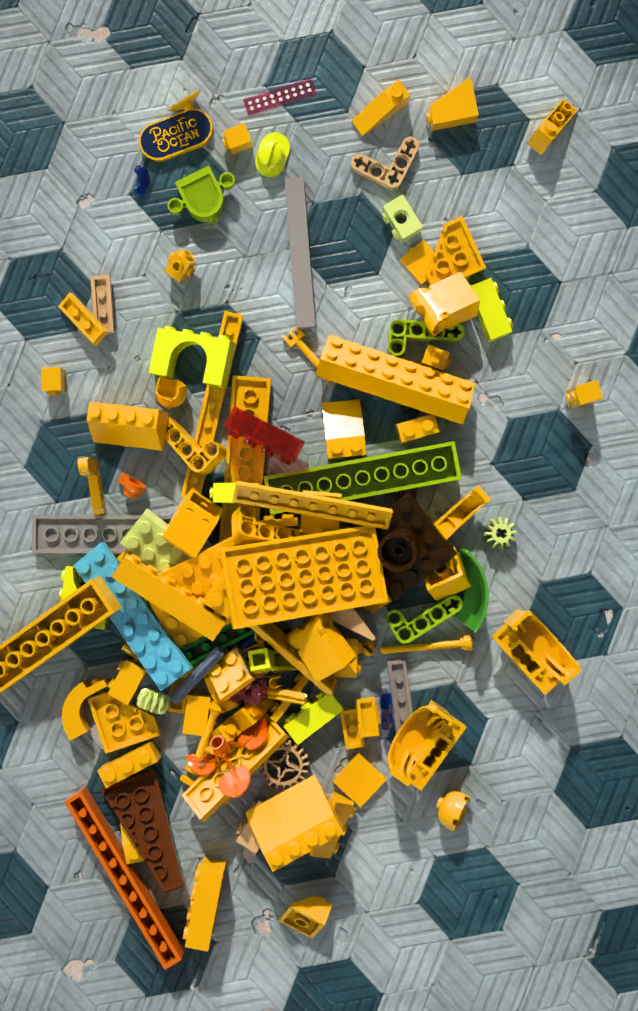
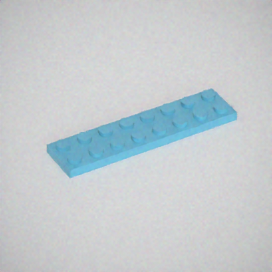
(137, 621)

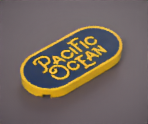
(175, 135)

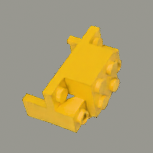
(535, 651)
(423, 742)

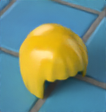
(170, 392)

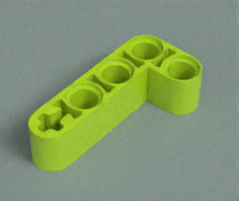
(425, 336)
(426, 615)

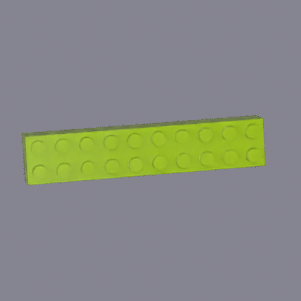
(375, 474)

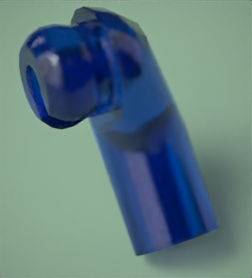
(143, 177)

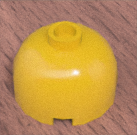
(452, 809)

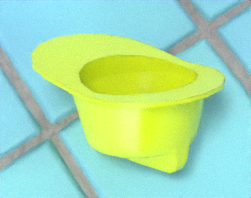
(272, 154)

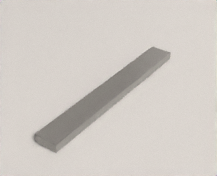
(299, 252)

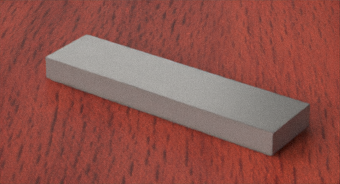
(400, 691)

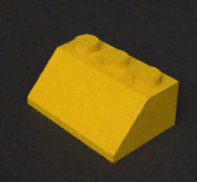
(344, 809)

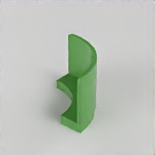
(475, 598)

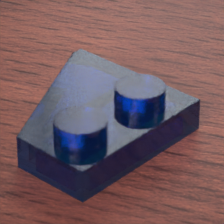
(385, 701)

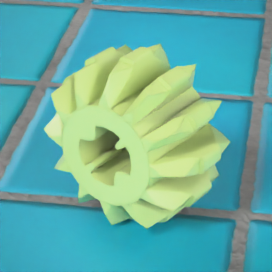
(501, 526)
(153, 701)

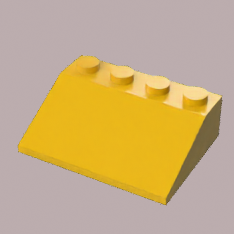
(294, 823)

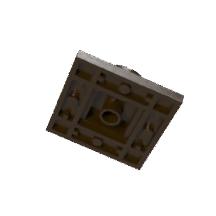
(421, 542)

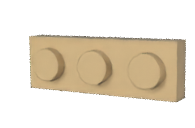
(103, 301)

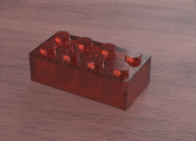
(264, 435)

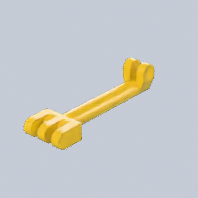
(302, 346)

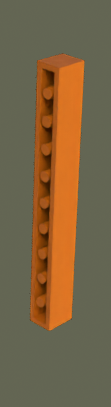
(125, 877)

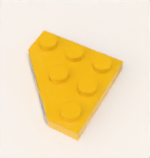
(454, 253)
(120, 723)

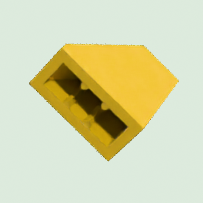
(454, 108)

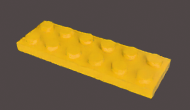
(205, 795)

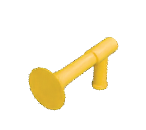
(203, 747)

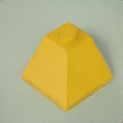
(307, 915)

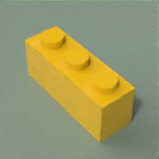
(129, 763)

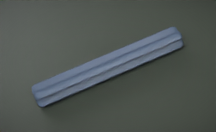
(191, 681)

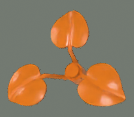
(237, 781)

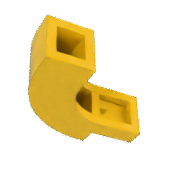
(73, 708)

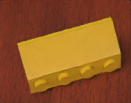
(127, 425)

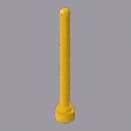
(463, 643)

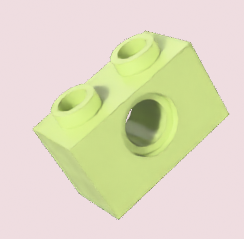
(400, 208)

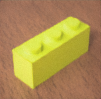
(492, 311)
(312, 716)

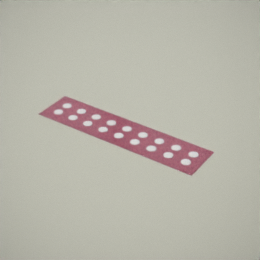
(279, 96)

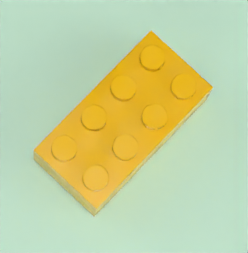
(204, 903)

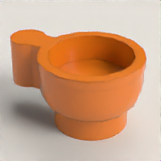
(132, 486)

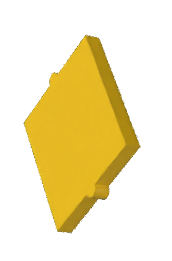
(418, 260)

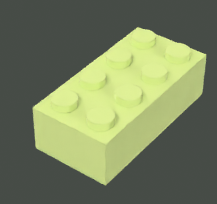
(146, 543)

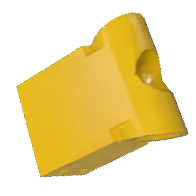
(445, 303)
(321, 646)

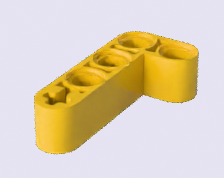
(198, 454)
(248, 531)

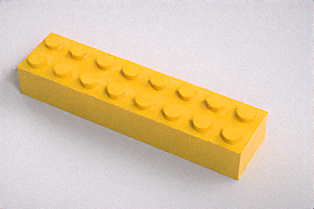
(395, 379)
(55, 631)

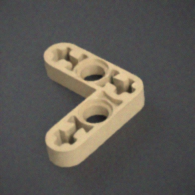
(387, 172)

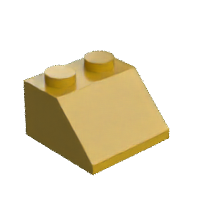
(448, 579)

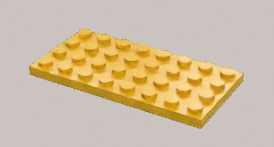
(303, 576)

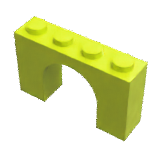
(171, 342)

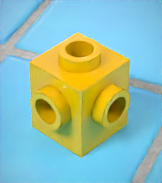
(180, 265)

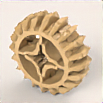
(275, 761)

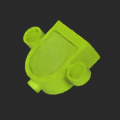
(202, 195)

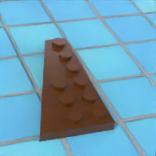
(145, 819)

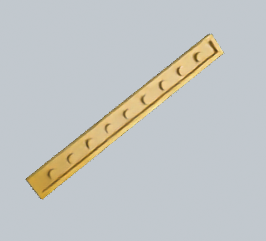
(212, 406)

